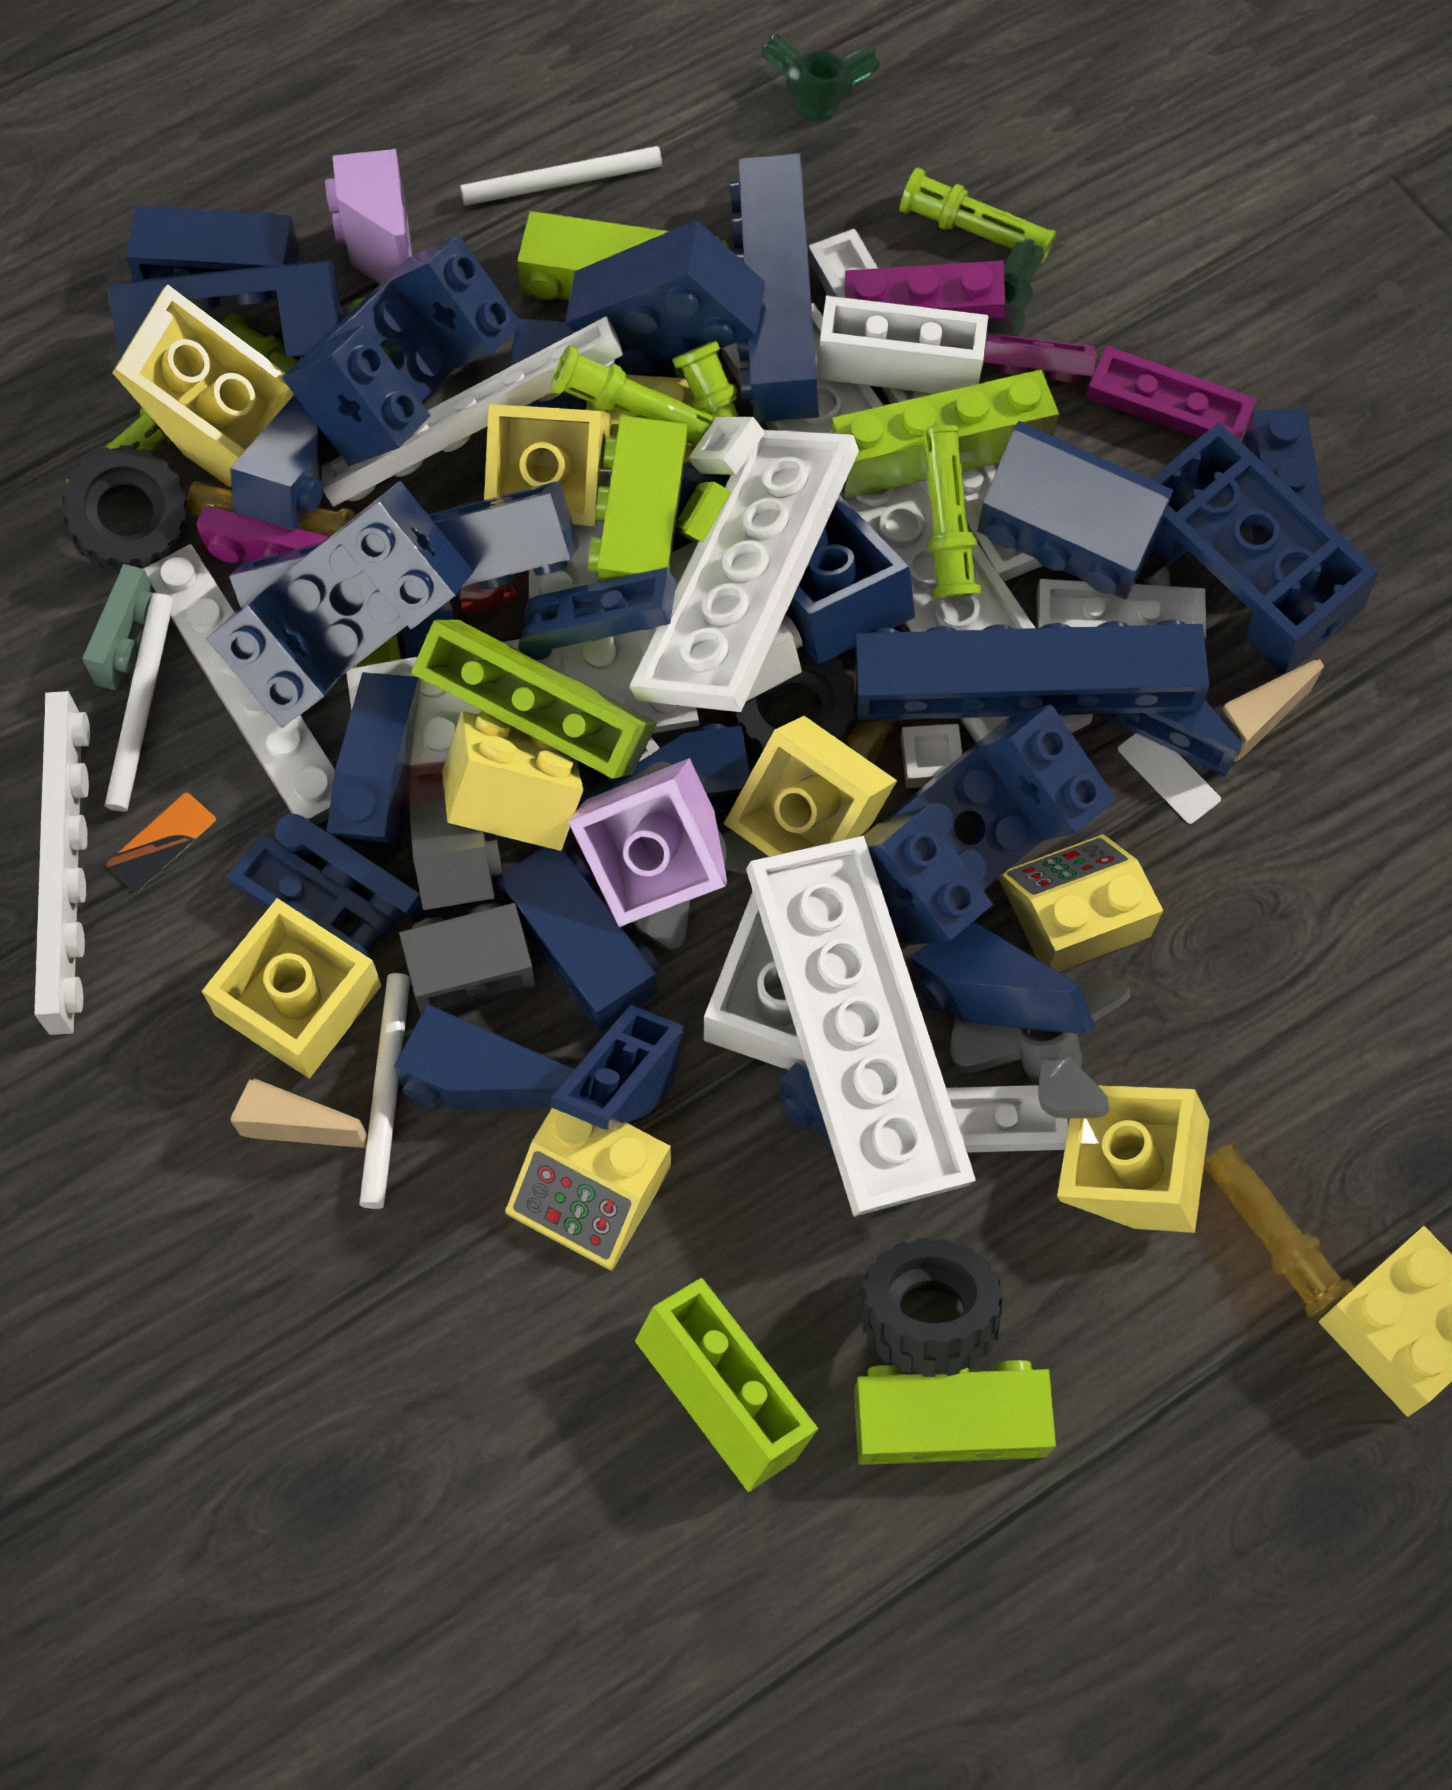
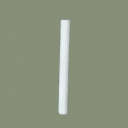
(561, 175)
(139, 702)
(385, 1092)

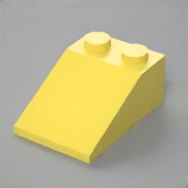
(201, 383)

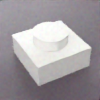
(727, 445)
(928, 751)

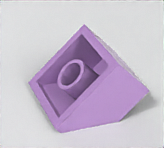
(371, 211)
(651, 842)

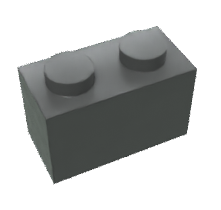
(450, 859)
(468, 957)

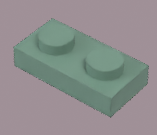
(115, 638)

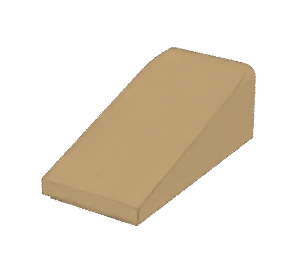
(1263, 708)
(283, 1116)

